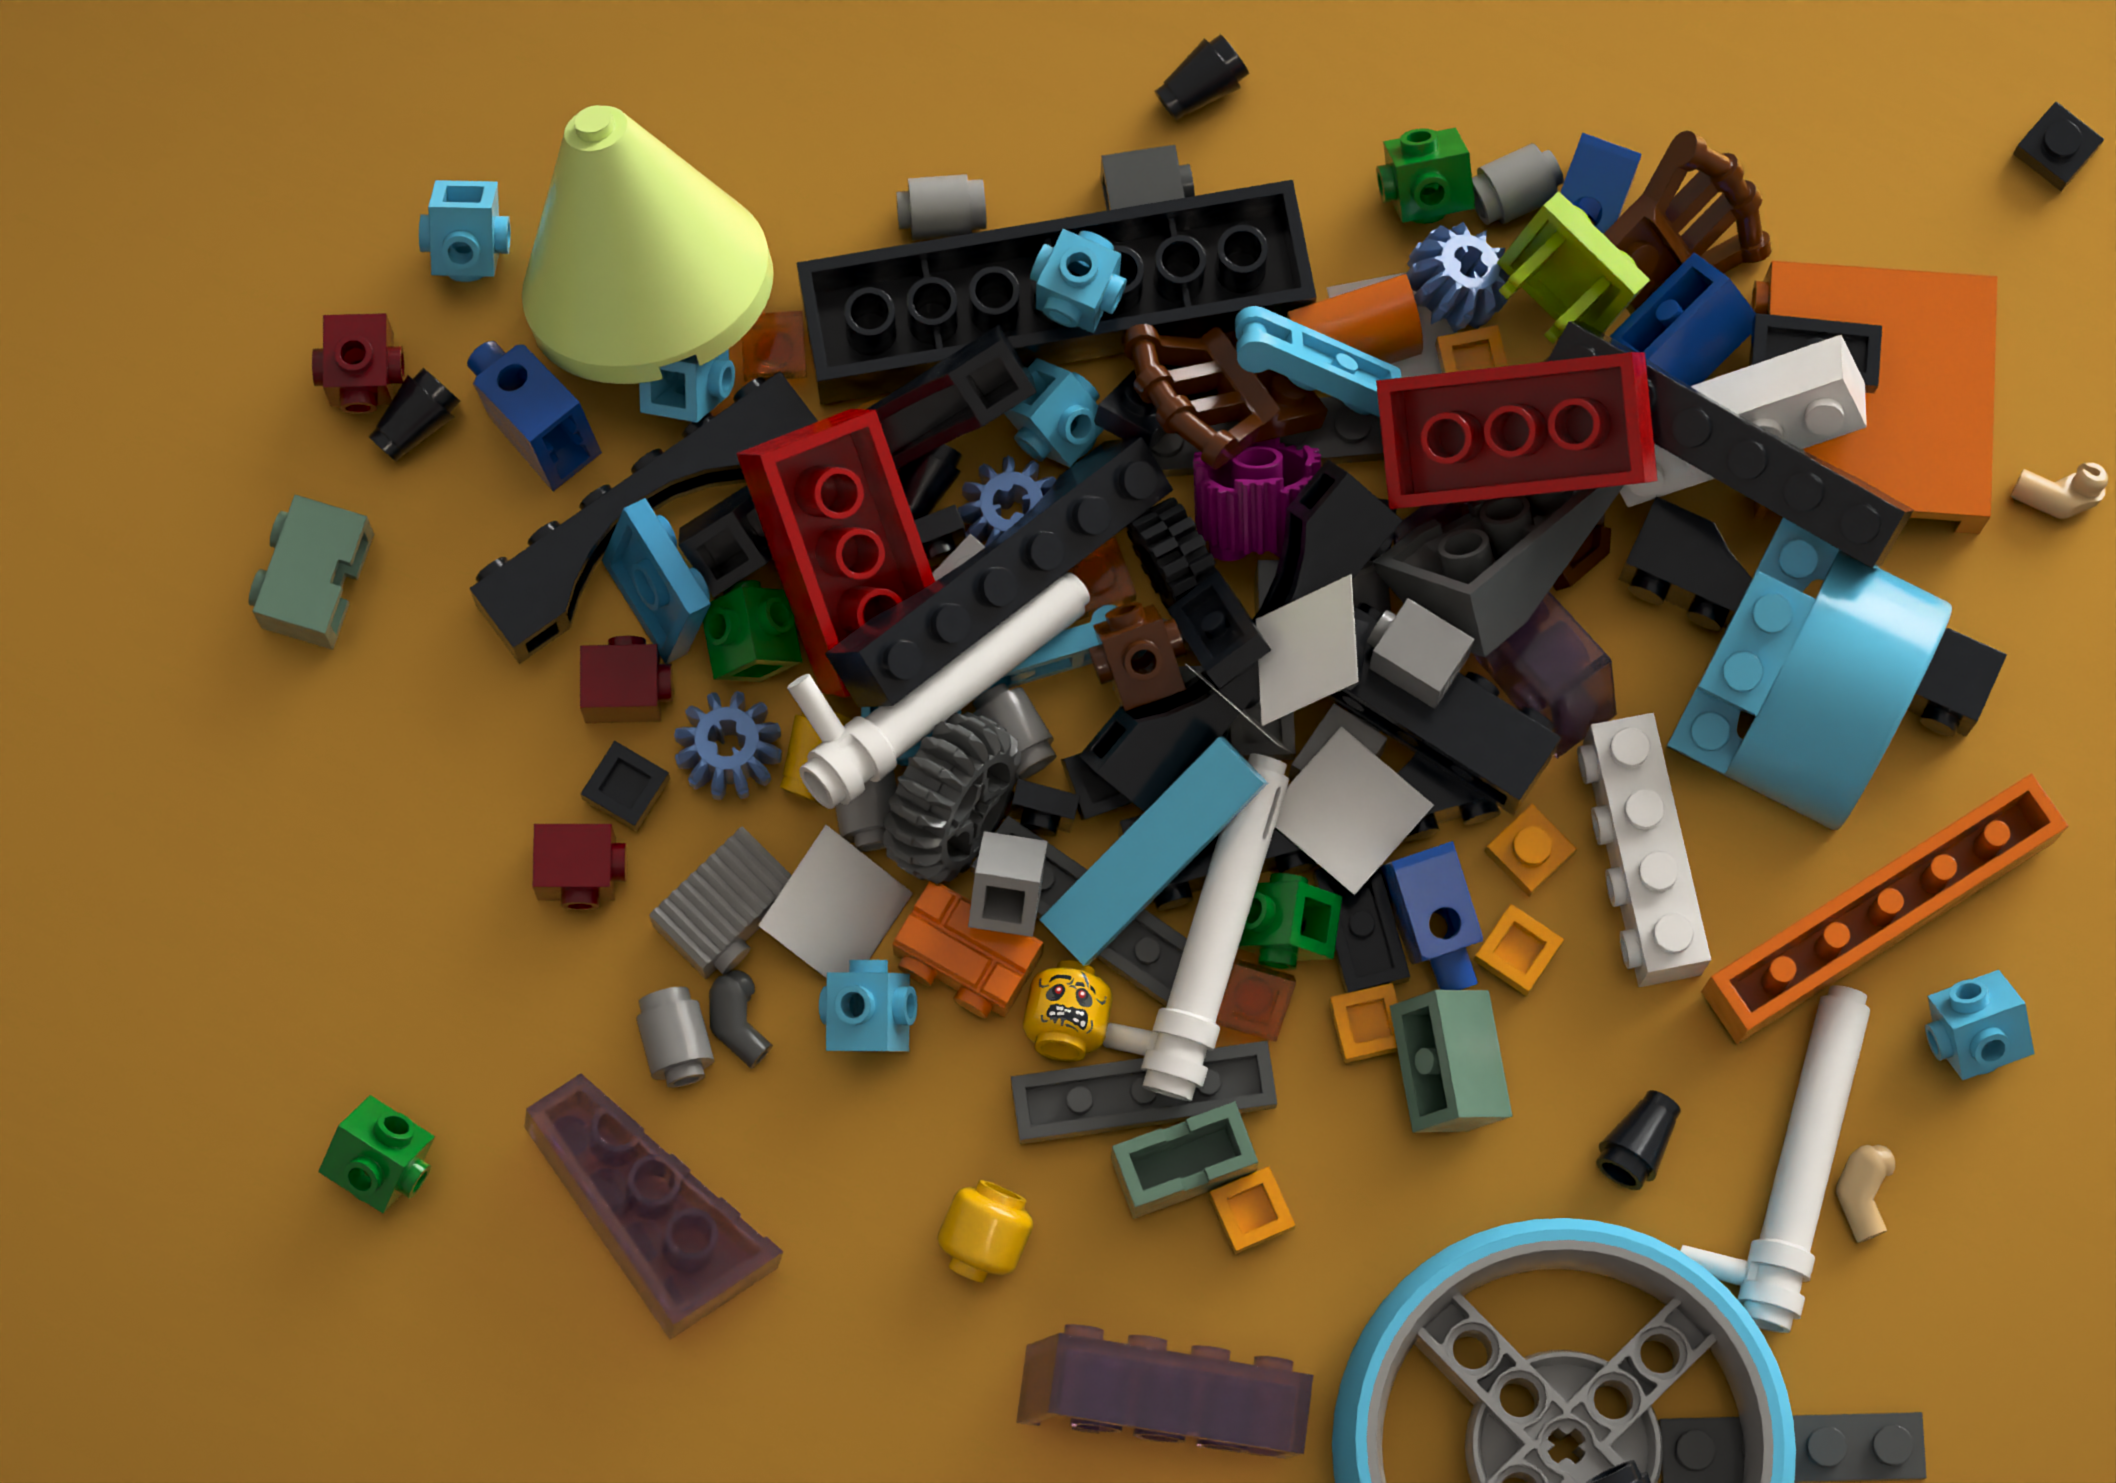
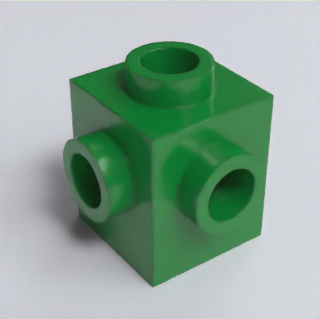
(1426, 175)
(751, 633)
(1291, 922)
(378, 1155)

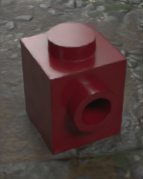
(623, 681)
(577, 864)

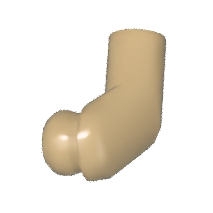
(2066, 496)
(1858, 1187)

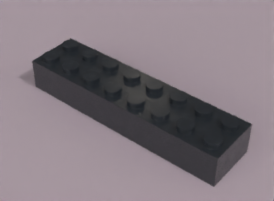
(1186, 263)

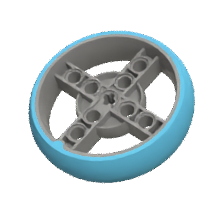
(1432, 1314)

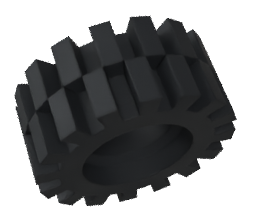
(1170, 550)

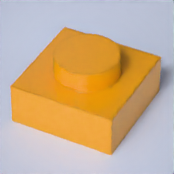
(1471, 350)
(1530, 850)
(1518, 949)
(1364, 1022)
(1252, 1210)

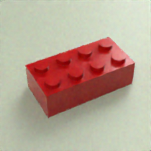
(1517, 430)
(836, 529)

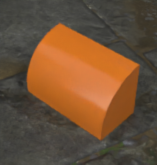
(1372, 319)

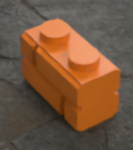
(978, 963)

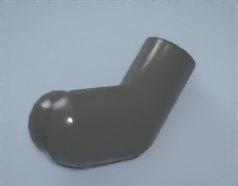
(729, 1017)

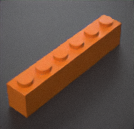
(1884, 908)

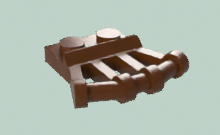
(1653, 222)
(1261, 402)

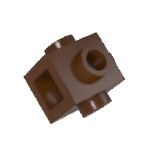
(1138, 654)

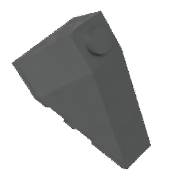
(1494, 561)

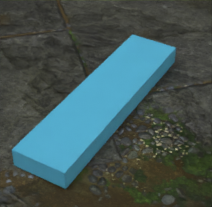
(1153, 851)

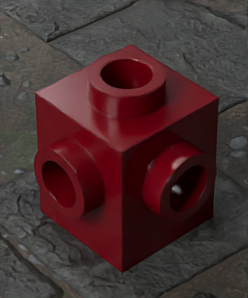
(358, 362)

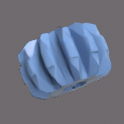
(1457, 277)
(1001, 492)
(703, 752)

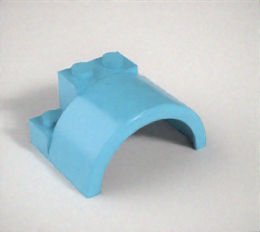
(1815, 673)

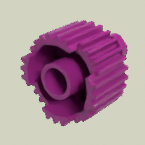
(1247, 498)

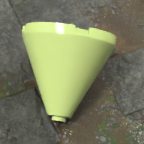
(638, 257)

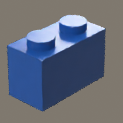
(1689, 322)

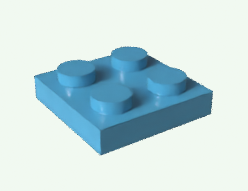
(656, 580)

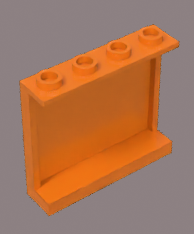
(1936, 386)

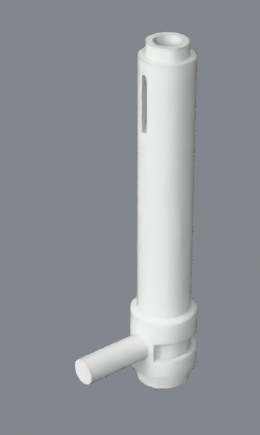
(870, 745)
(1187, 1025)
(1782, 1254)

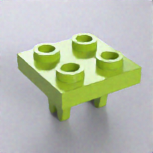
(1570, 268)

